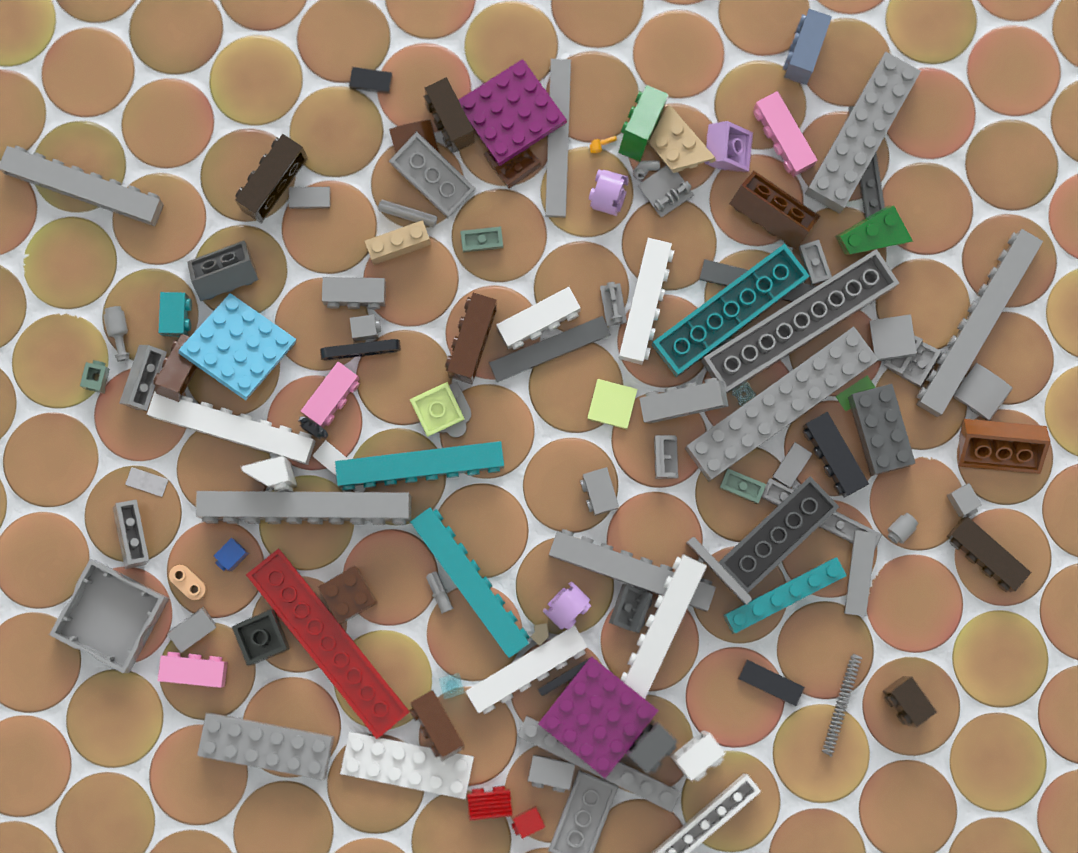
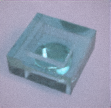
(451, 685)

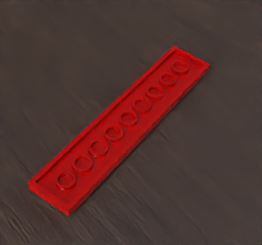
(328, 643)

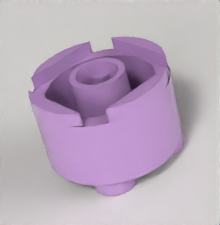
(609, 192)
(567, 606)

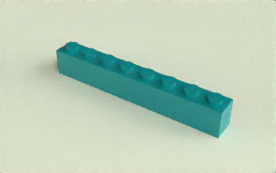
(419, 464)
(469, 582)

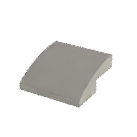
(918, 367)
(982, 392)

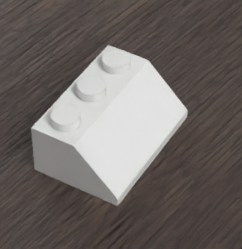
(274, 473)

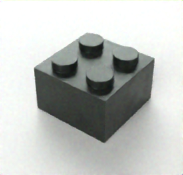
(260, 637)

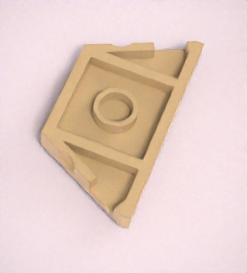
(678, 143)

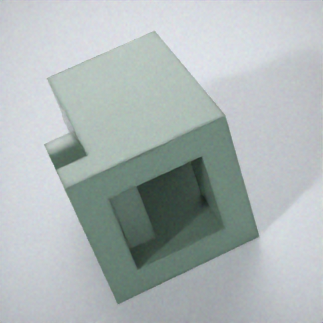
(90, 370)

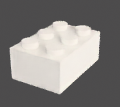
(698, 756)

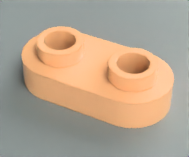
(187, 582)

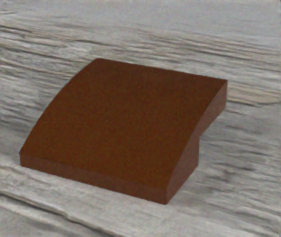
(403, 133)
(516, 168)

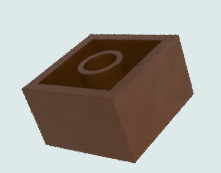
(347, 594)

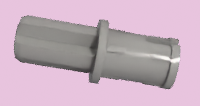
(439, 592)

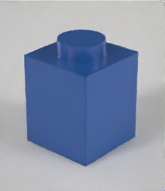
(230, 555)

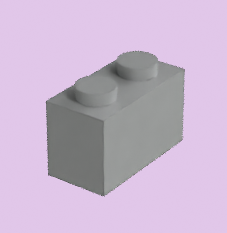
(600, 491)
(551, 772)

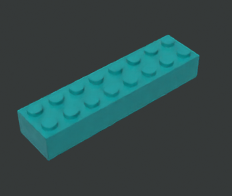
(730, 310)

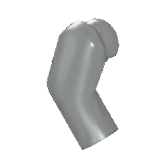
(644, 167)

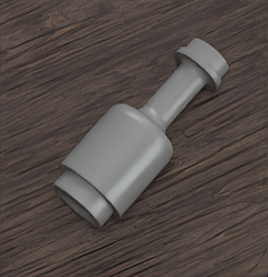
(117, 328)

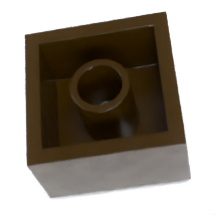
(909, 702)

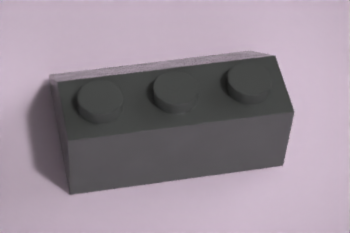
(222, 271)

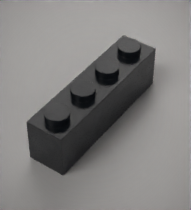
(835, 455)

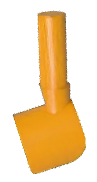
(595, 146)

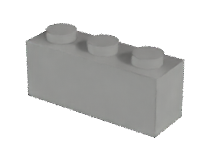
(354, 292)
(140, 384)
(130, 534)

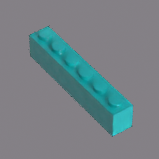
(784, 595)

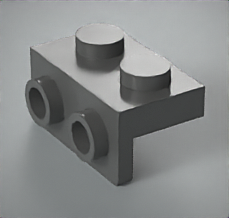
(631, 608)

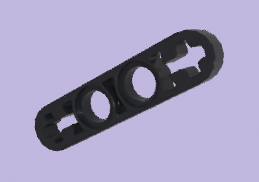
(360, 349)

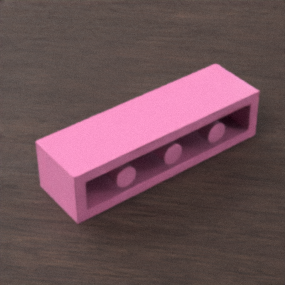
(785, 134)

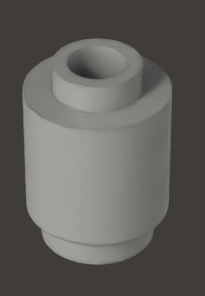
(902, 528)

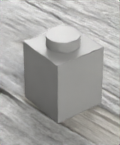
(365, 327)
(964, 500)

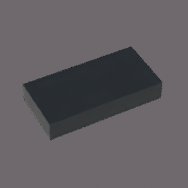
(370, 80)

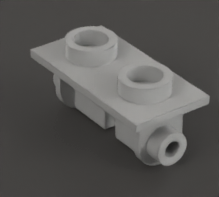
(613, 304)

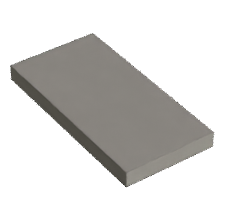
(432, 175)
(723, 575)
(583, 815)

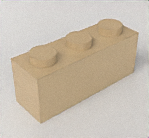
(398, 242)

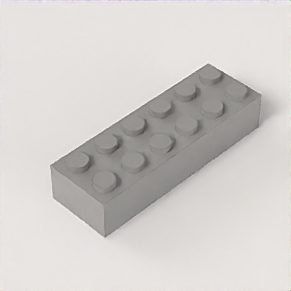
(266, 746)

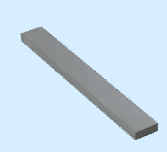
(558, 141)

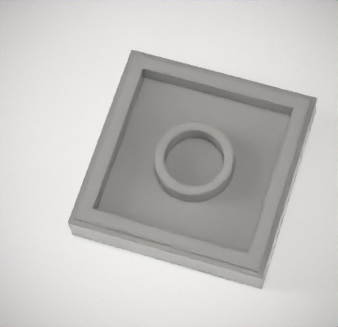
(893, 337)

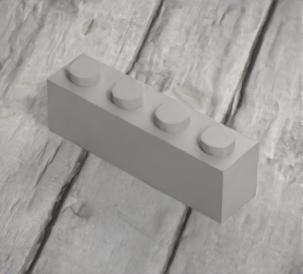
(683, 401)

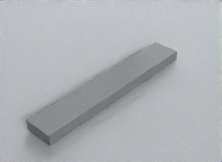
(836, 523)

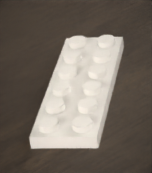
(406, 765)

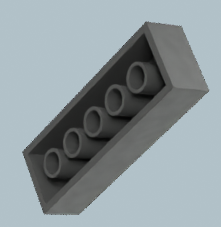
(778, 534)

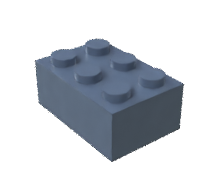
(806, 46)

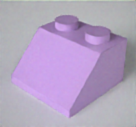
(730, 146)

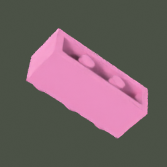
(331, 395)
(192, 670)

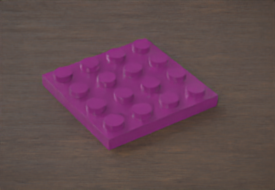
(511, 112)
(598, 717)

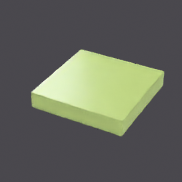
(612, 404)
(437, 409)

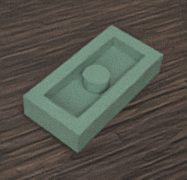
(481, 239)
(742, 486)

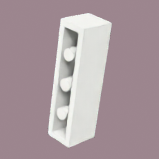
(538, 318)

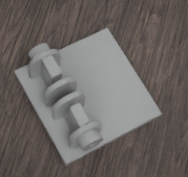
(665, 190)

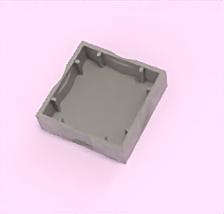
(109, 616)

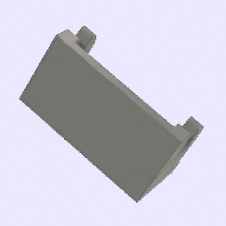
(666, 457)
(192, 629)

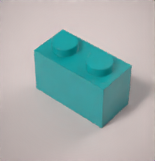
(174, 314)

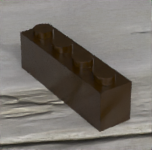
(988, 554)

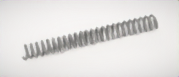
(845, 688)

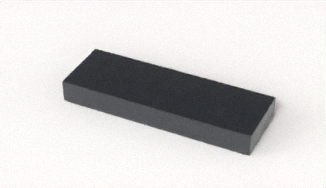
(561, 679)
(771, 682)

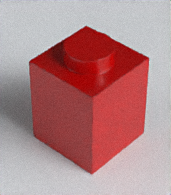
(527, 823)

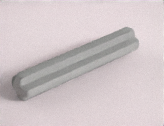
(407, 213)

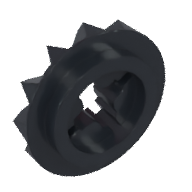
(312, 428)

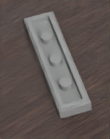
(860, 573)

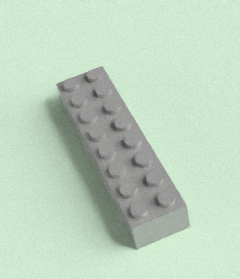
(862, 132)

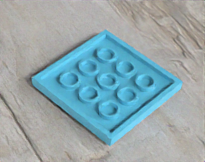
(237, 346)

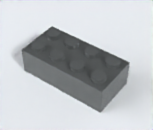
(881, 430)
(651, 747)

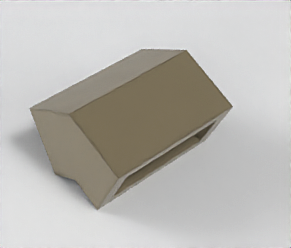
(540, 634)

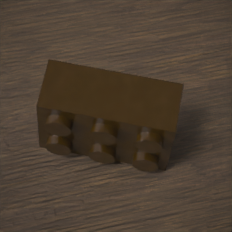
(448, 115)

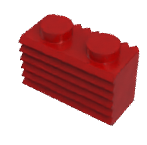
(489, 803)

